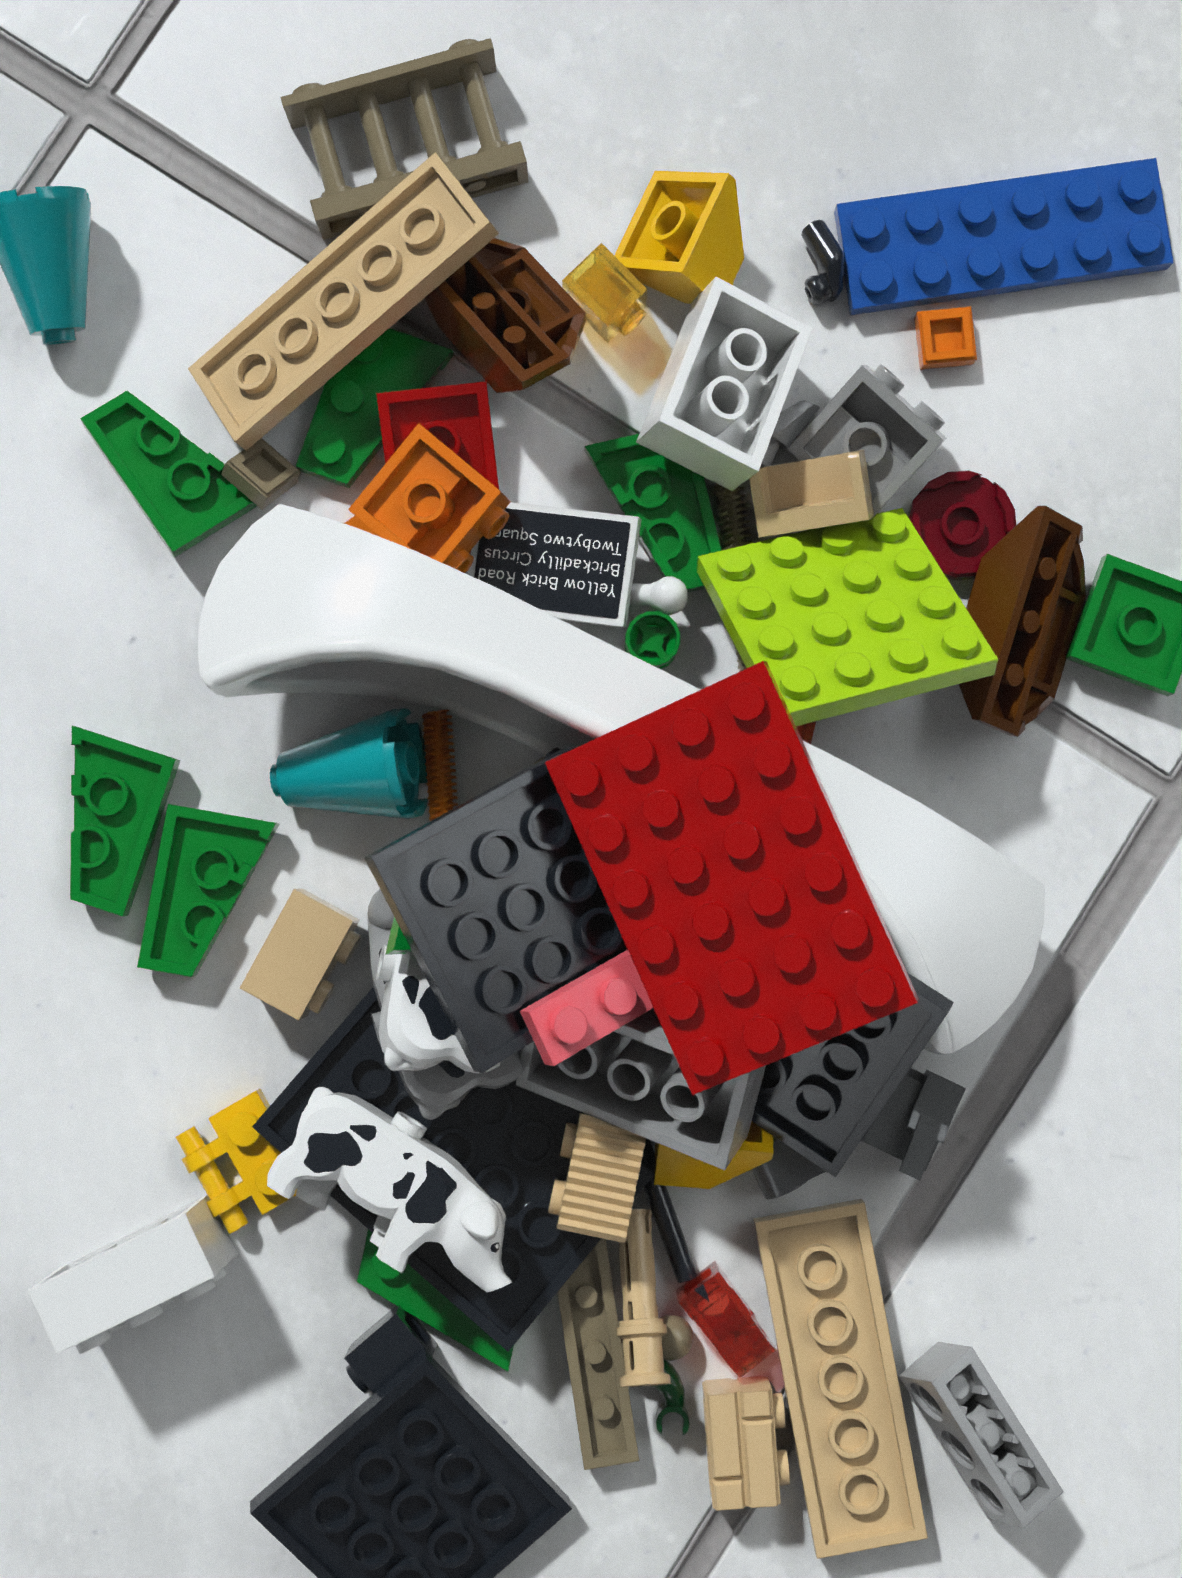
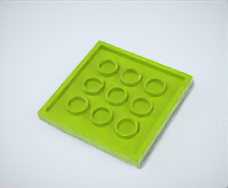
(846, 616)

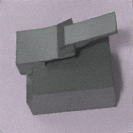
(915, 1120)

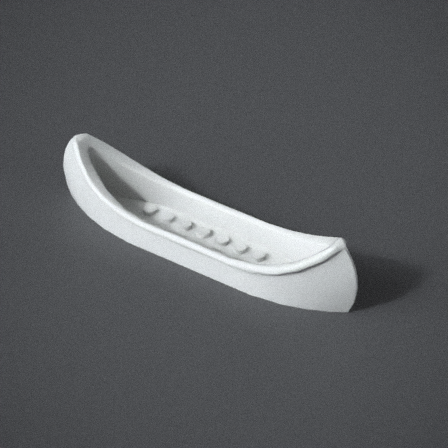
(352, 613)

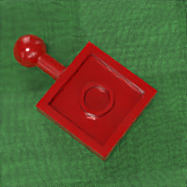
(451, 413)

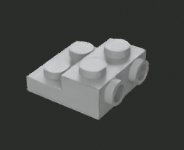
(874, 419)

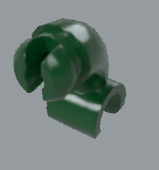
(674, 1399)

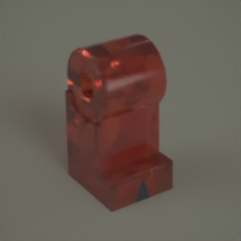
(725, 1319)

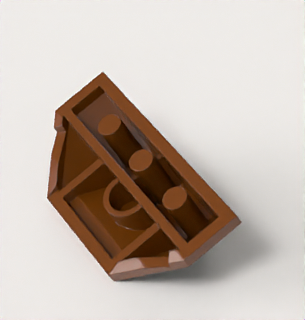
(508, 317)
(1027, 610)

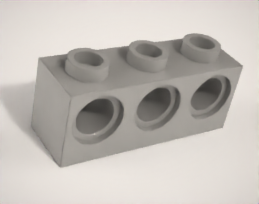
(981, 1434)

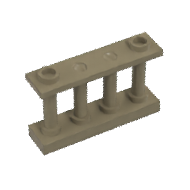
(466, 61)

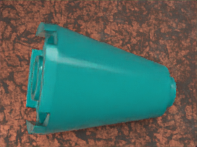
(47, 258)
(357, 769)

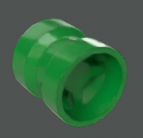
(658, 635)

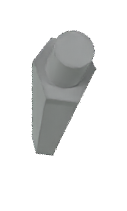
(788, 428)

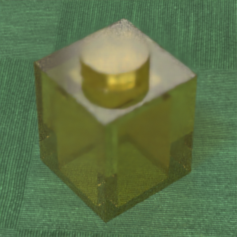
(607, 294)

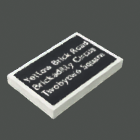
(563, 562)

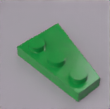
(347, 420)
(165, 472)
(667, 498)
(116, 817)
(427, 1304)

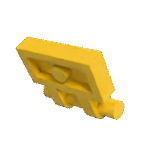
(249, 1153)

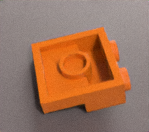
(432, 502)

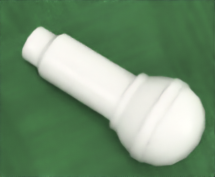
(665, 595)

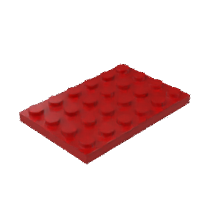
(731, 879)

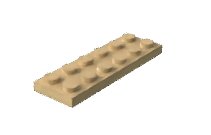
(342, 301)
(840, 1378)

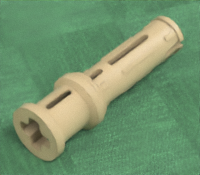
(641, 1326)

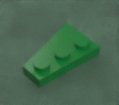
(196, 884)

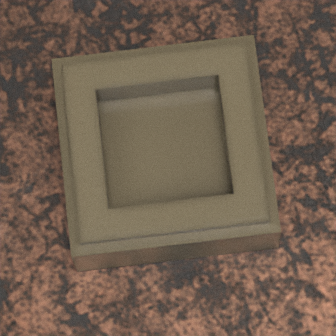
(261, 473)

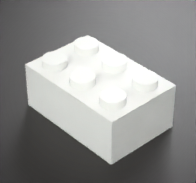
(724, 385)
(133, 1277)

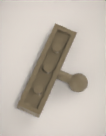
(598, 1361)

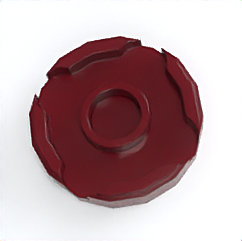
(961, 520)

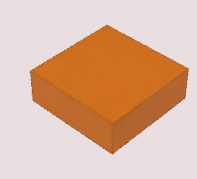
(945, 338)

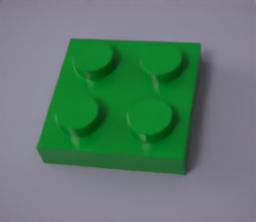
(1131, 626)

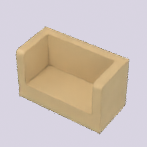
(811, 494)

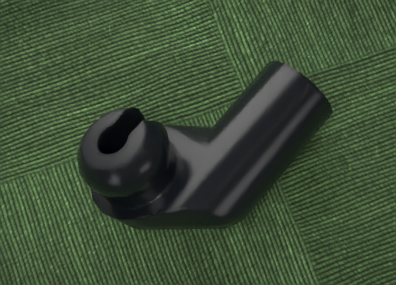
(830, 263)

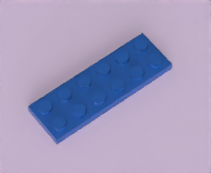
(1003, 236)

